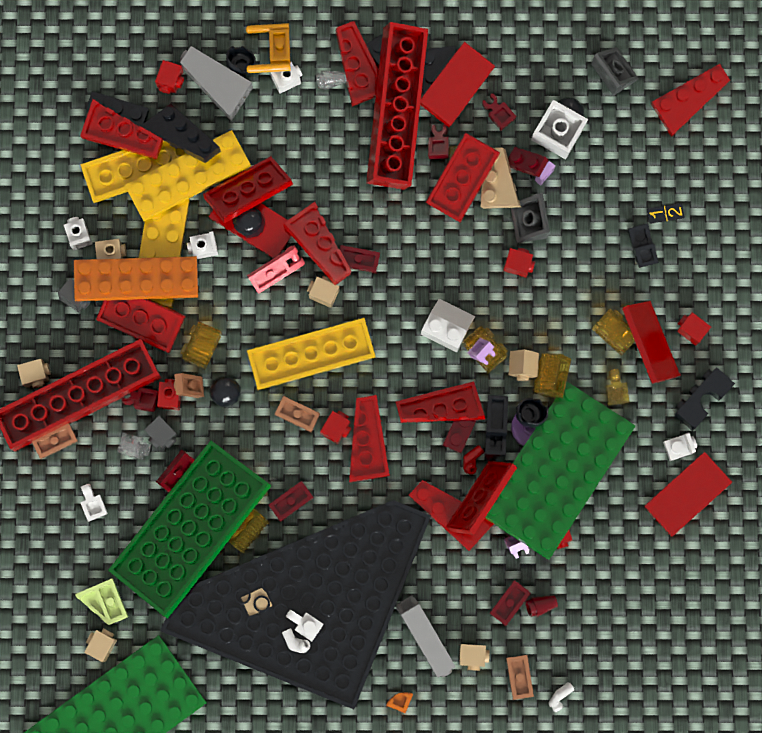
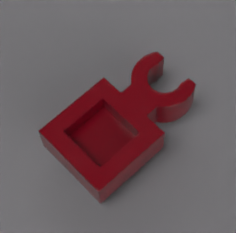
(499, 114)
(439, 144)
(143, 400)

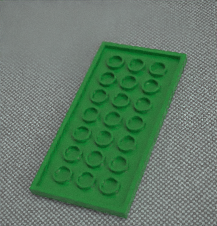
(559, 470)
(189, 529)
(136, 696)

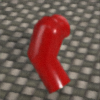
(469, 460)

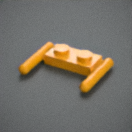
(279, 48)

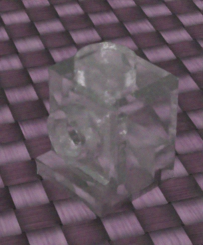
(133, 447)

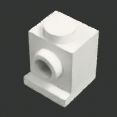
(285, 83)
(80, 239)
(208, 250)

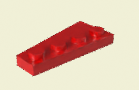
(357, 64)
(686, 100)
(113, 130)
(314, 237)
(442, 405)
(368, 445)
(442, 508)

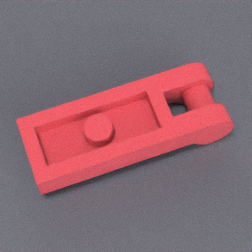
(276, 269)

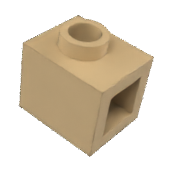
(110, 249)
(323, 291)
(523, 364)
(34, 373)
(261, 603)
(100, 644)
(473, 656)

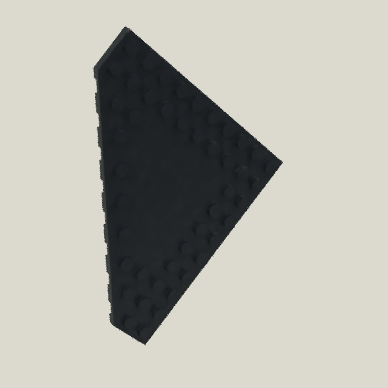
(338, 576)

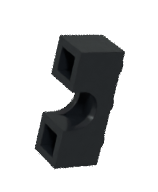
(714, 384)

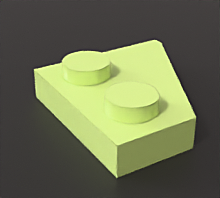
(104, 601)

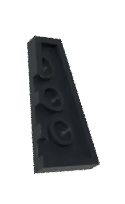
(182, 134)

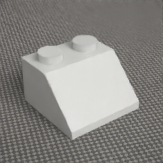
(559, 129)
(447, 325)

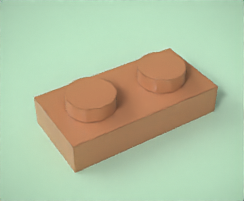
(189, 385)
(297, 414)
(55, 441)
(519, 677)

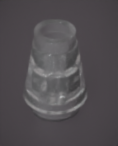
(329, 79)

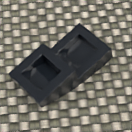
(642, 245)

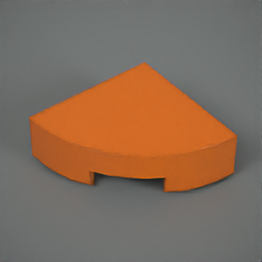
(400, 701)

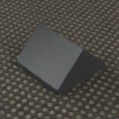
(614, 70)
(530, 219)

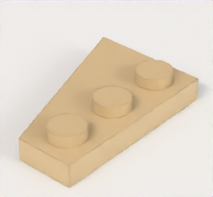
(498, 187)

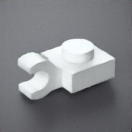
(93, 505)
(307, 625)

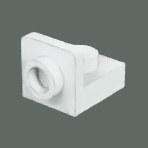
(680, 446)

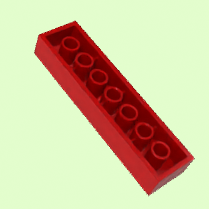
(397, 106)
(77, 395)

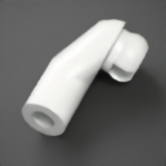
(295, 644)
(559, 694)

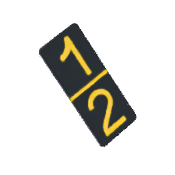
(665, 213)

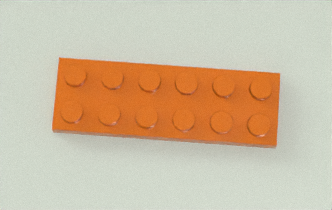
(135, 278)

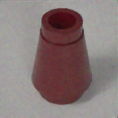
(539, 605)

